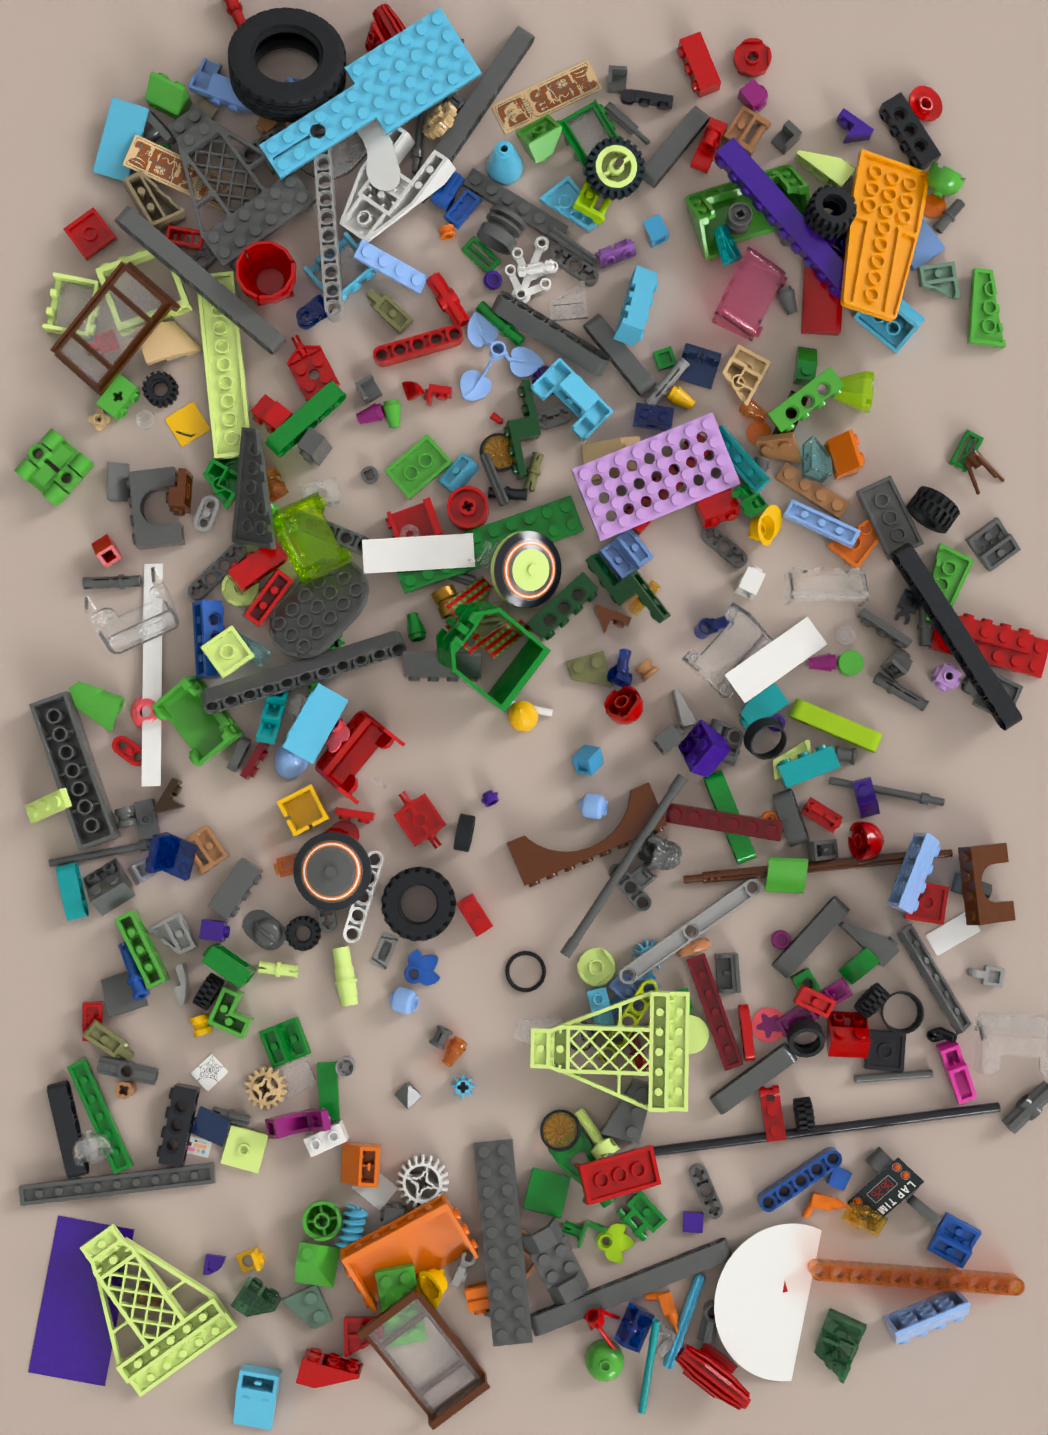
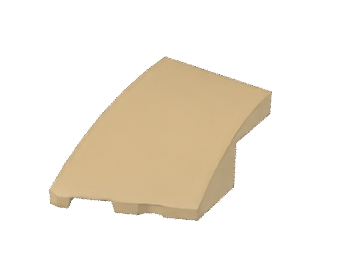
(167, 343)
(745, 372)

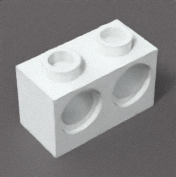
(750, 582)
(324, 1140)

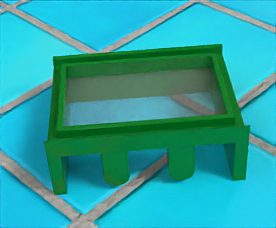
(585, 129)

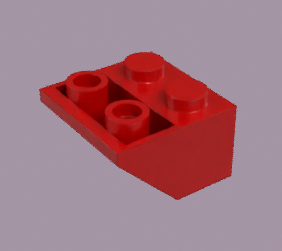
(847, 1035)

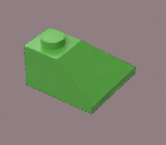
(540, 138)
(316, 1264)

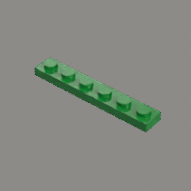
(99, 1113)

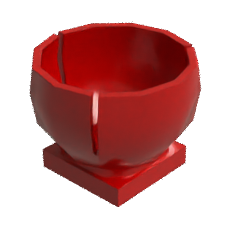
(267, 272)

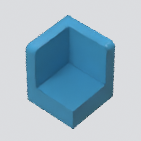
(656, 230)
(588, 760)

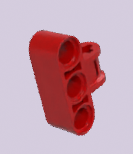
(708, 145)

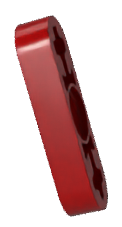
(746, 1032)

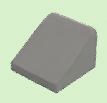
(138, 872)

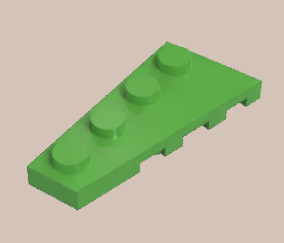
(984, 311)
(950, 572)

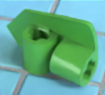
(97, 703)

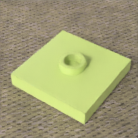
(227, 651)
(244, 1148)

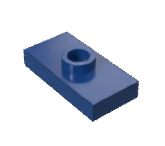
(462, 208)

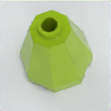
(857, 391)

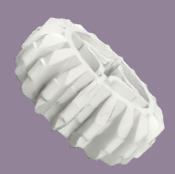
(417, 1198)

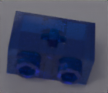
(653, 417)
(634, 1327)

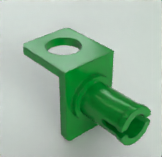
(580, 1231)

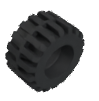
(836, 200)
(933, 509)

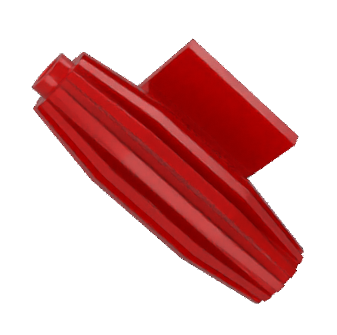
(385, 26)
(713, 1374)

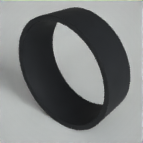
(757, 726)
(920, 1014)

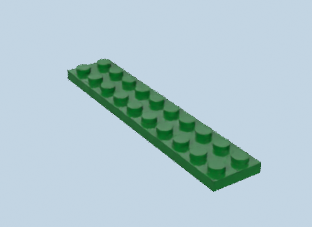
(554, 520)

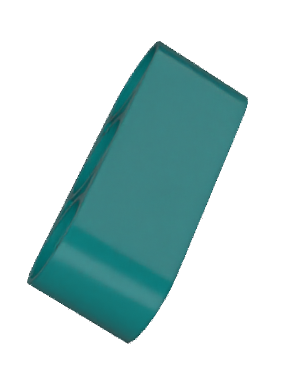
(72, 891)

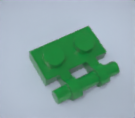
(752, 502)
(645, 1211)

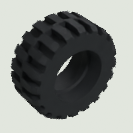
(392, 903)

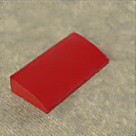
(819, 308)

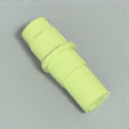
(345, 976)

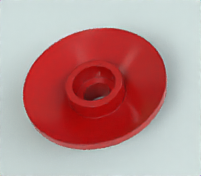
(925, 103)

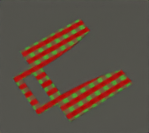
(498, 640)

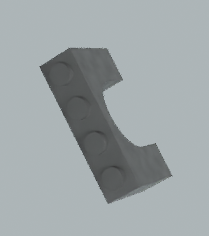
(142, 486)

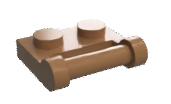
(742, 125)
(210, 848)

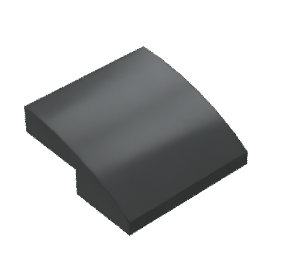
(993, 544)
(119, 995)

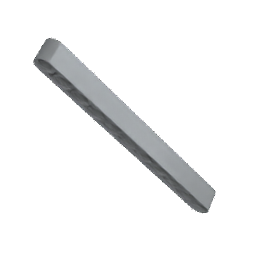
(328, 229)

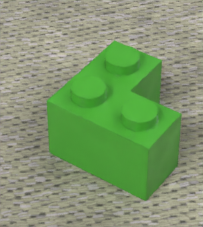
(226, 1015)

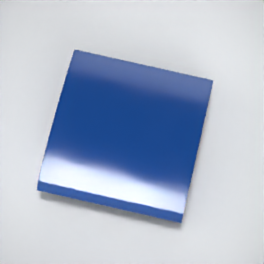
(954, 1240)

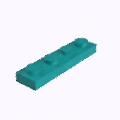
(744, 463)

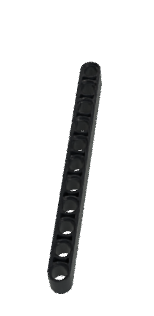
(956, 636)

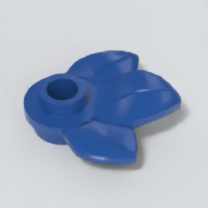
(424, 968)

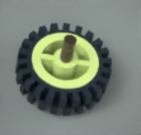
(614, 168)

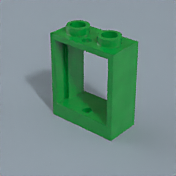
(228, 965)

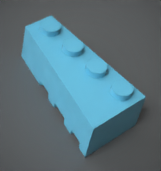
(636, 306)

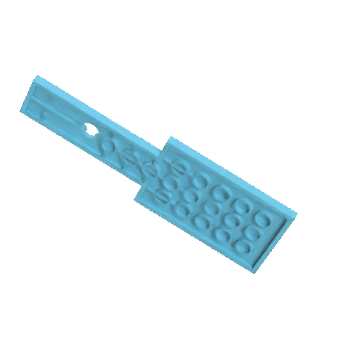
(389, 86)

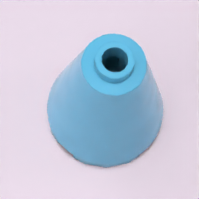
(504, 163)

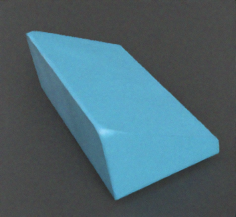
(459, 473)

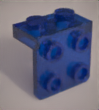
(171, 855)

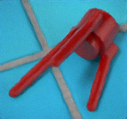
(596, 1319)

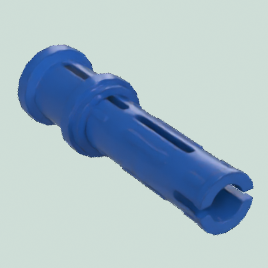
(135, 978)

